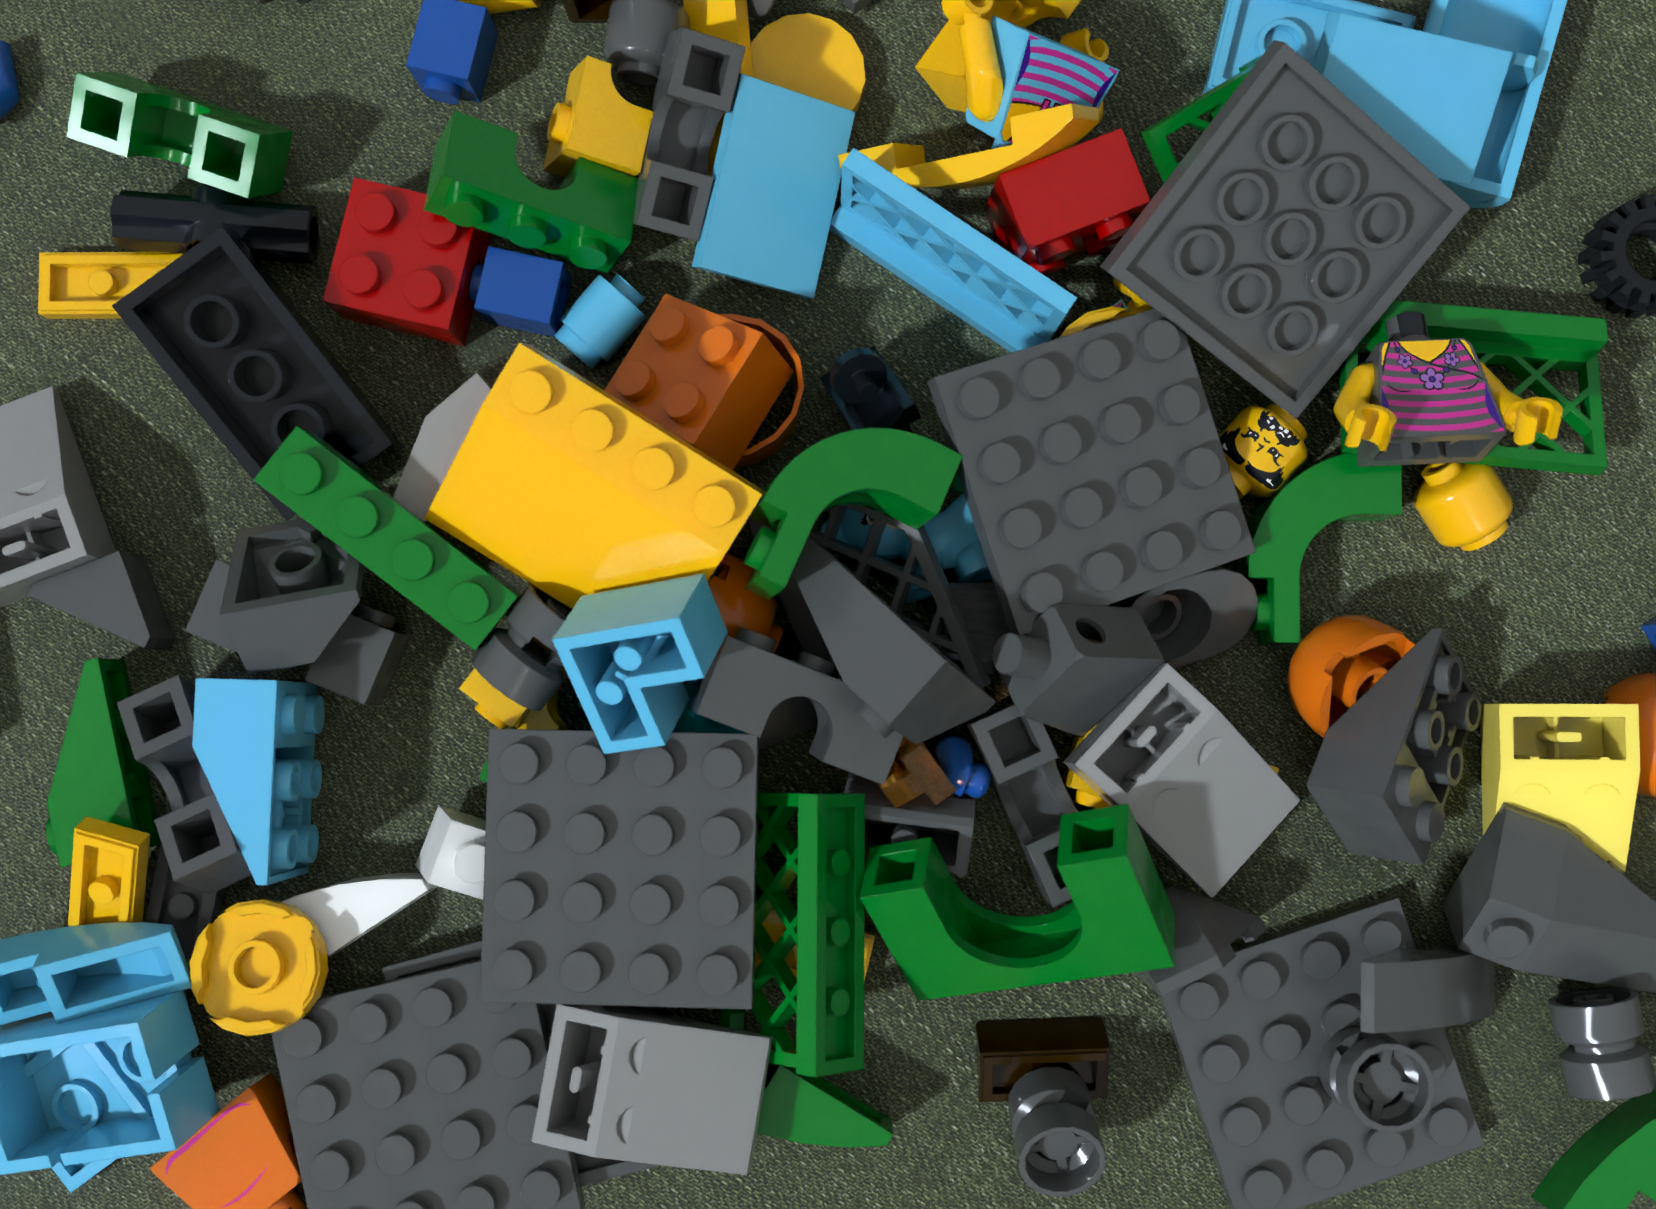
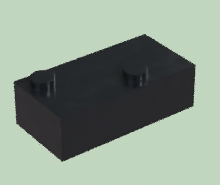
(249, 357)

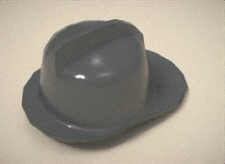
(1197, 614)

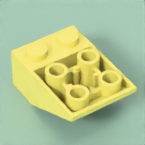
(1566, 766)

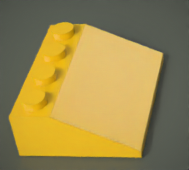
(585, 488)

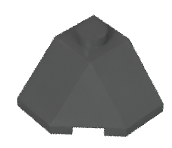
(287, 594)
(1201, 938)

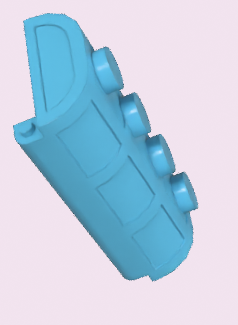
(1529, 32)

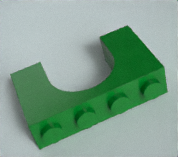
(959, 948)

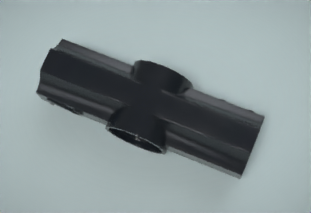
(182, 221)

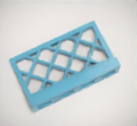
(946, 258)

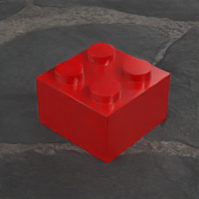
(1068, 203)
(404, 265)

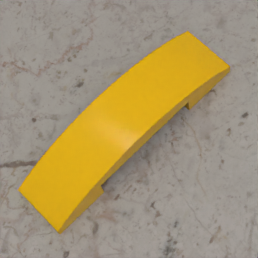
(1033, 138)

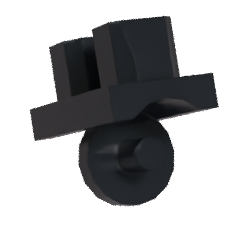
(869, 392)

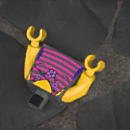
(1433, 402)

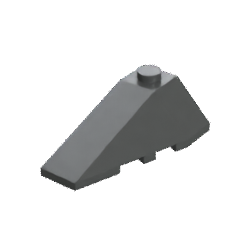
(880, 657)
(1552, 906)

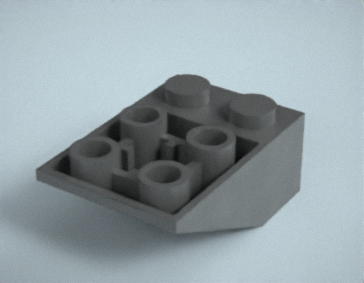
(1398, 754)

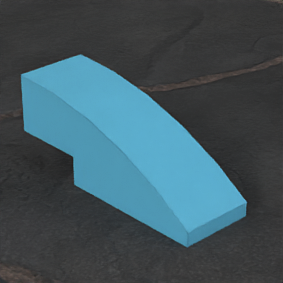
(88, 969)

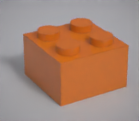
(702, 378)

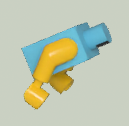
(1022, 71)

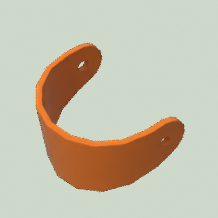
(781, 343)

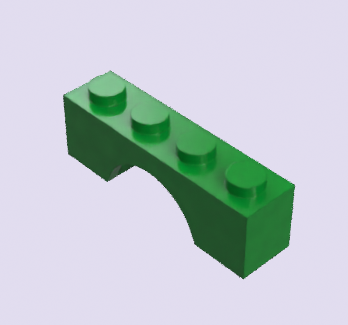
(387, 537)

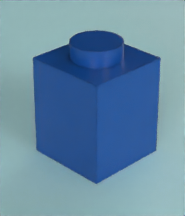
(452, 50)
(521, 291)

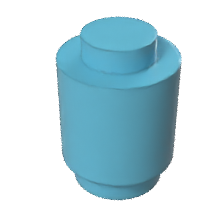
(601, 320)

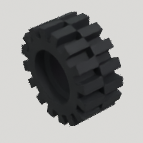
(1610, 262)

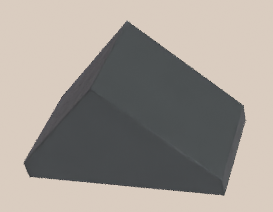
(112, 595)

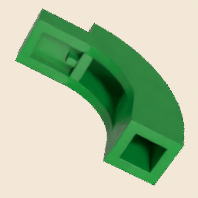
(863, 467)
(1290, 520)

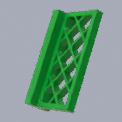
(1521, 344)
(824, 927)

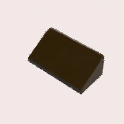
(1019, 1046)

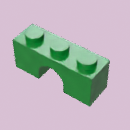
(155, 122)
(482, 187)

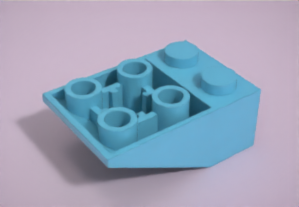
(262, 767)

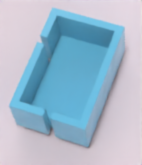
(159, 1037)

